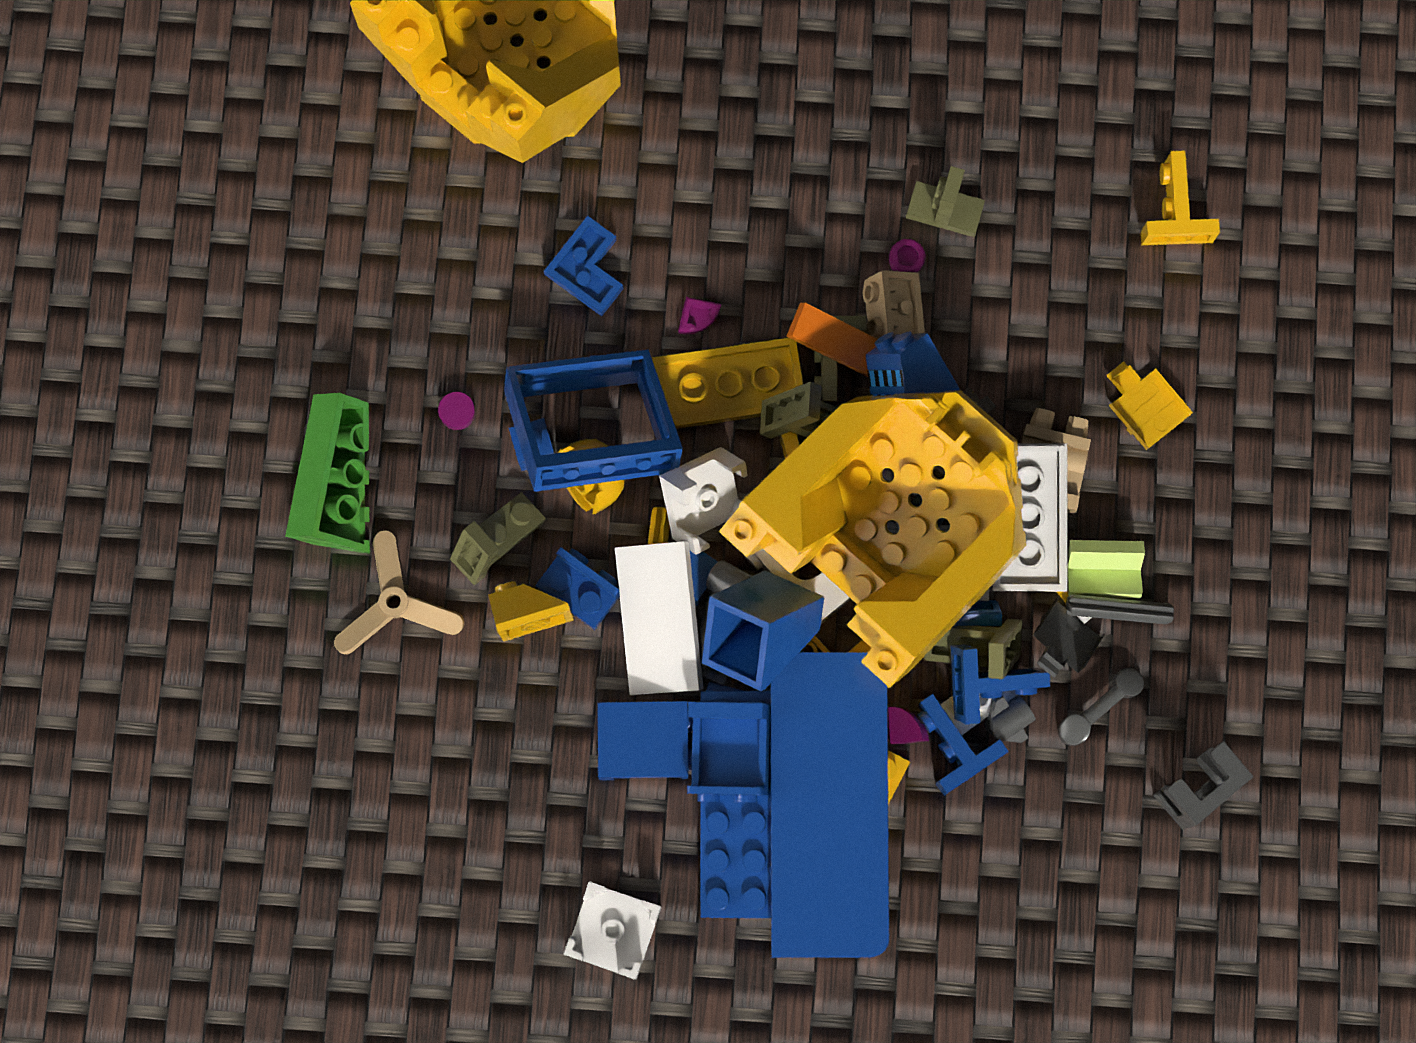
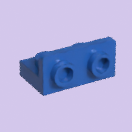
(584, 590)

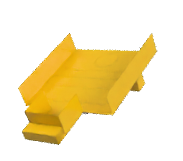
(1146, 406)

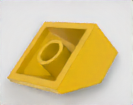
(526, 610)

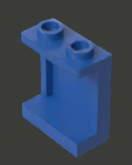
(644, 740)
(729, 750)

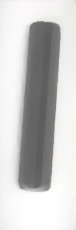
(1119, 609)

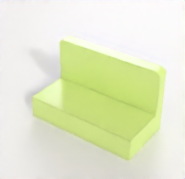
(1105, 568)

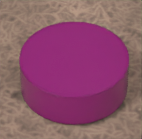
(907, 256)
(456, 410)

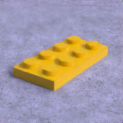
(727, 380)

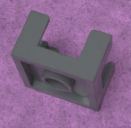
(1226, 776)

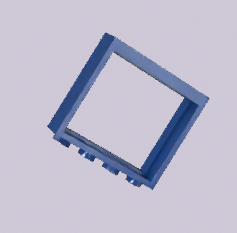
(601, 463)

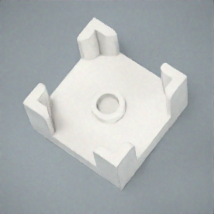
(701, 495)
(613, 930)

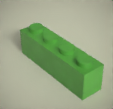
(332, 476)

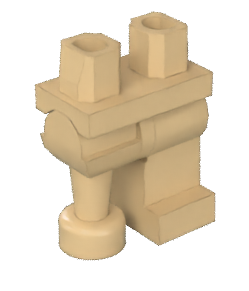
(1078, 445)

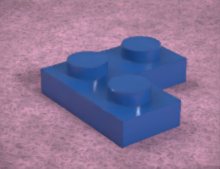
(577, 267)

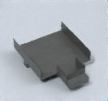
(1065, 640)

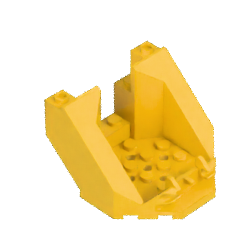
(486, 83)
(835, 506)

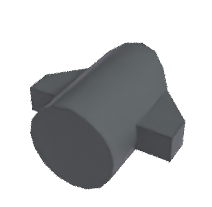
(1009, 719)

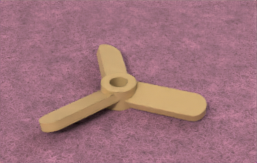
(409, 608)

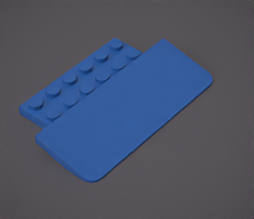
(820, 838)

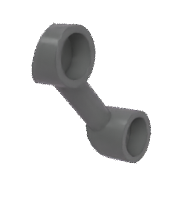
(1076, 728)

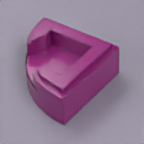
(697, 315)
(905, 727)

